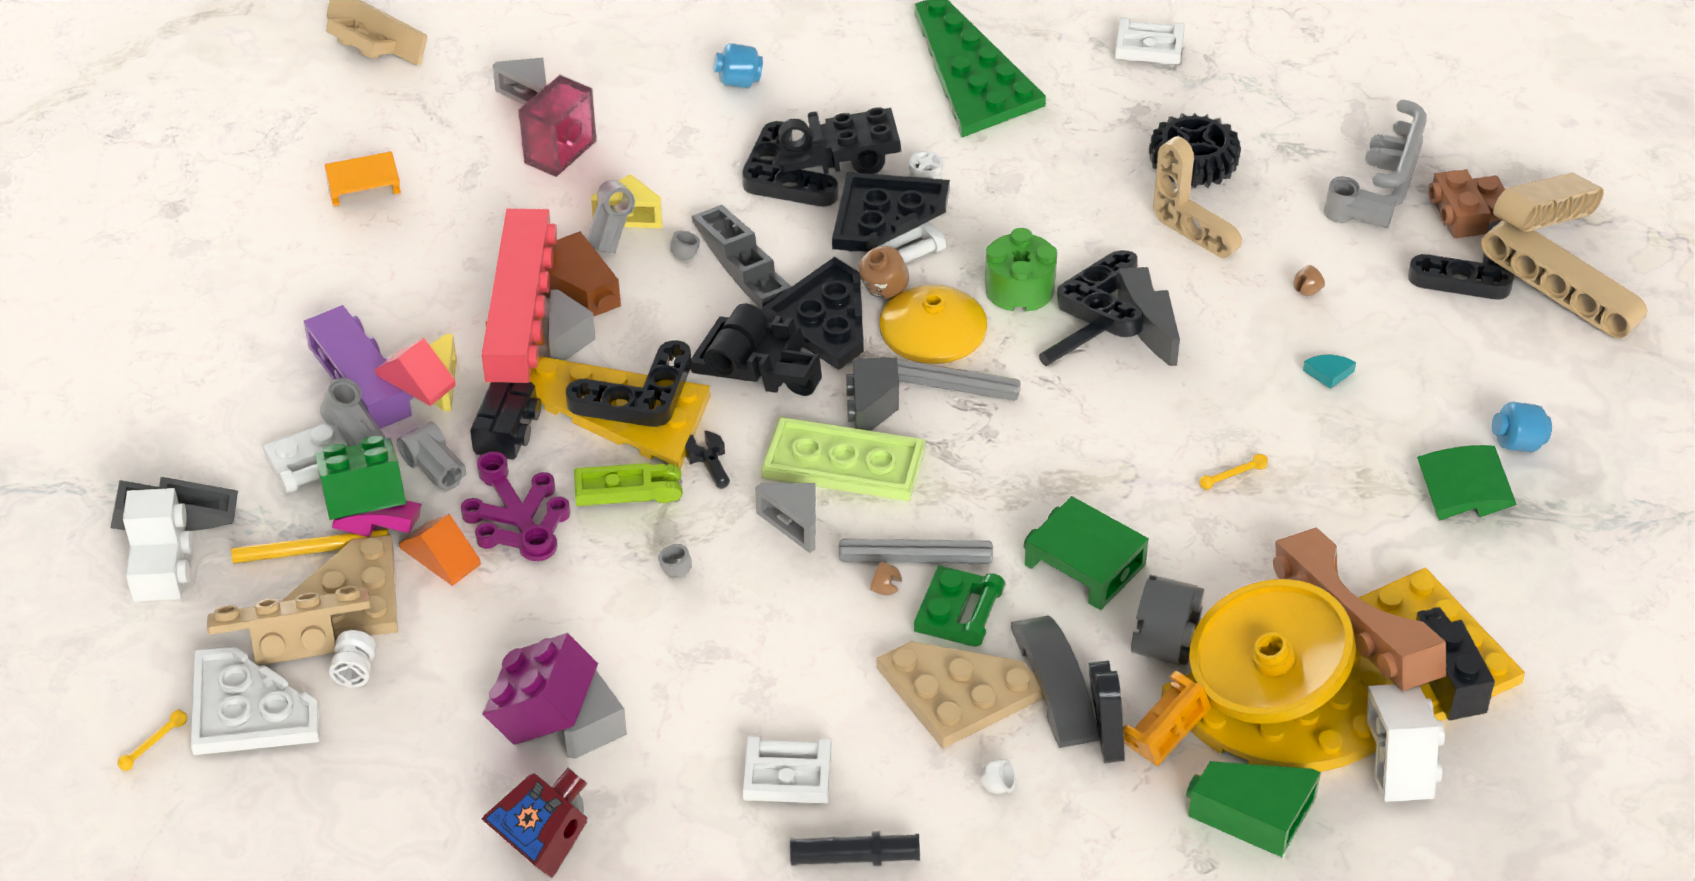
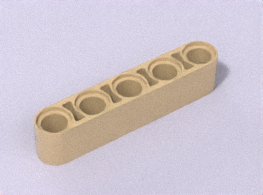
(1548, 202)
(1565, 279)

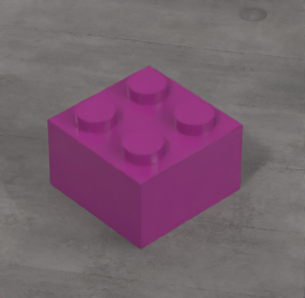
(540, 688)

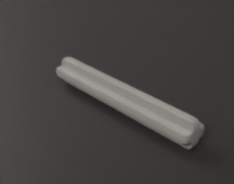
(958, 380)
(916, 551)

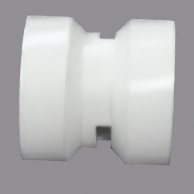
(351, 665)

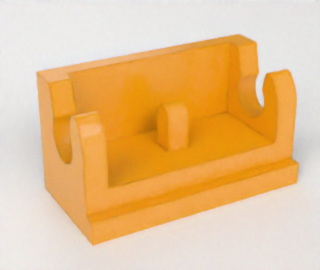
(361, 174)
(1168, 720)

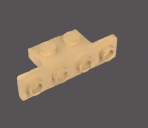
(374, 31)
(290, 627)

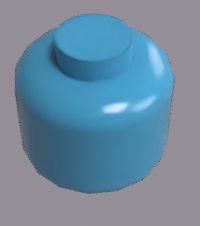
(738, 65)
(1522, 427)

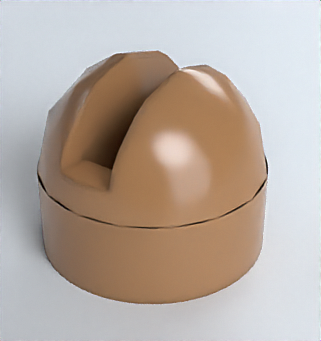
(1308, 281)
(883, 577)

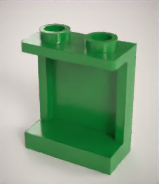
(1088, 549)

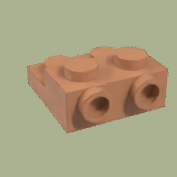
(1465, 202)

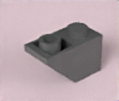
(874, 391)

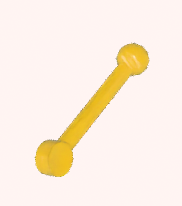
(1259, 462)
(176, 719)

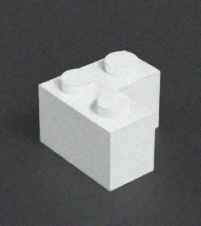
(157, 544)
(1405, 742)

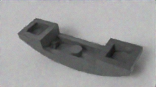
(1059, 679)

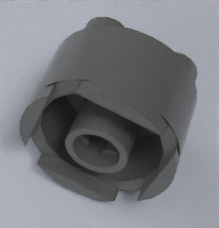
(1167, 619)

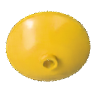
(933, 324)

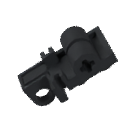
(845, 137)
(751, 348)

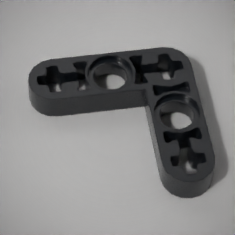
(760, 173)
(1487, 271)
(1092, 290)
(640, 400)
(1108, 710)

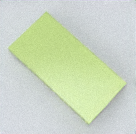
(844, 458)

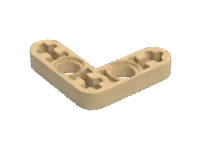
(1217, 235)

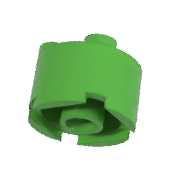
(1020, 271)

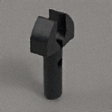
(709, 457)

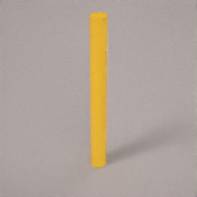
(297, 547)

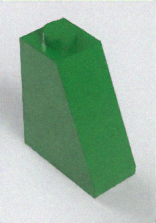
(1254, 801)

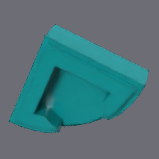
(1329, 368)

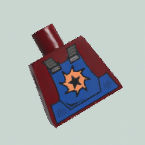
(540, 819)

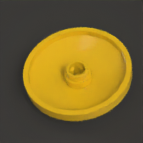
(1273, 651)

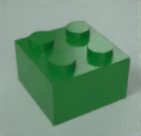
(360, 477)

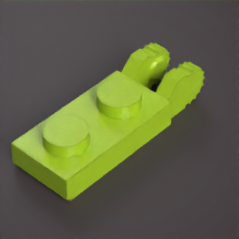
(627, 484)

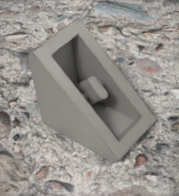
(519, 78)
(569, 326)
(790, 510)
(598, 721)

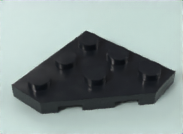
(884, 207)
(826, 310)

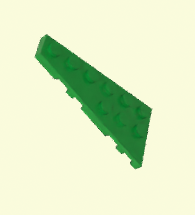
(973, 71)

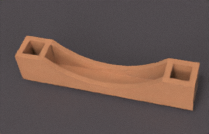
(1398, 646)

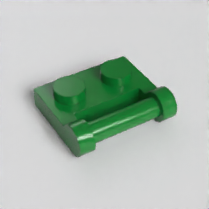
(947, 601)

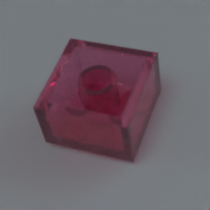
(557, 125)

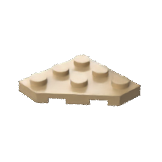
(361, 564)
(958, 689)

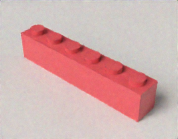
(518, 296)

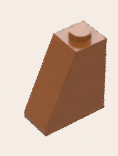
(583, 275)

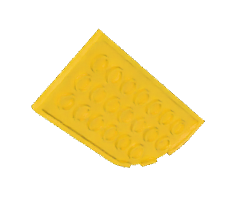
(1338, 729)

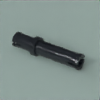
(855, 849)

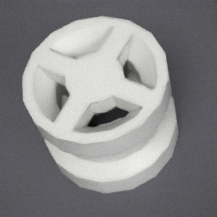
(926, 165)

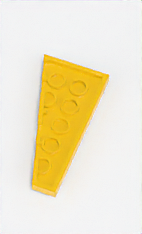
(663, 442)

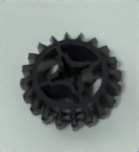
(1213, 144)

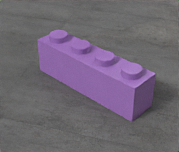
(348, 353)

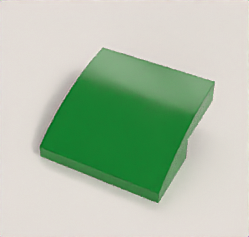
(1466, 480)

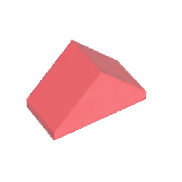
(418, 372)

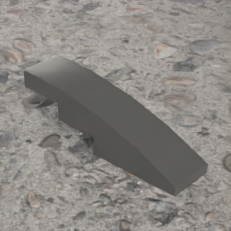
(740, 256)

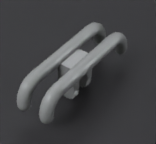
(1398, 153)

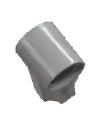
(1348, 201)
(610, 220)
(345, 410)
(428, 451)

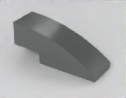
(1159, 322)
(204, 504)

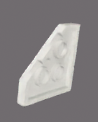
(246, 705)

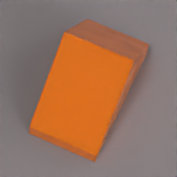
(442, 549)

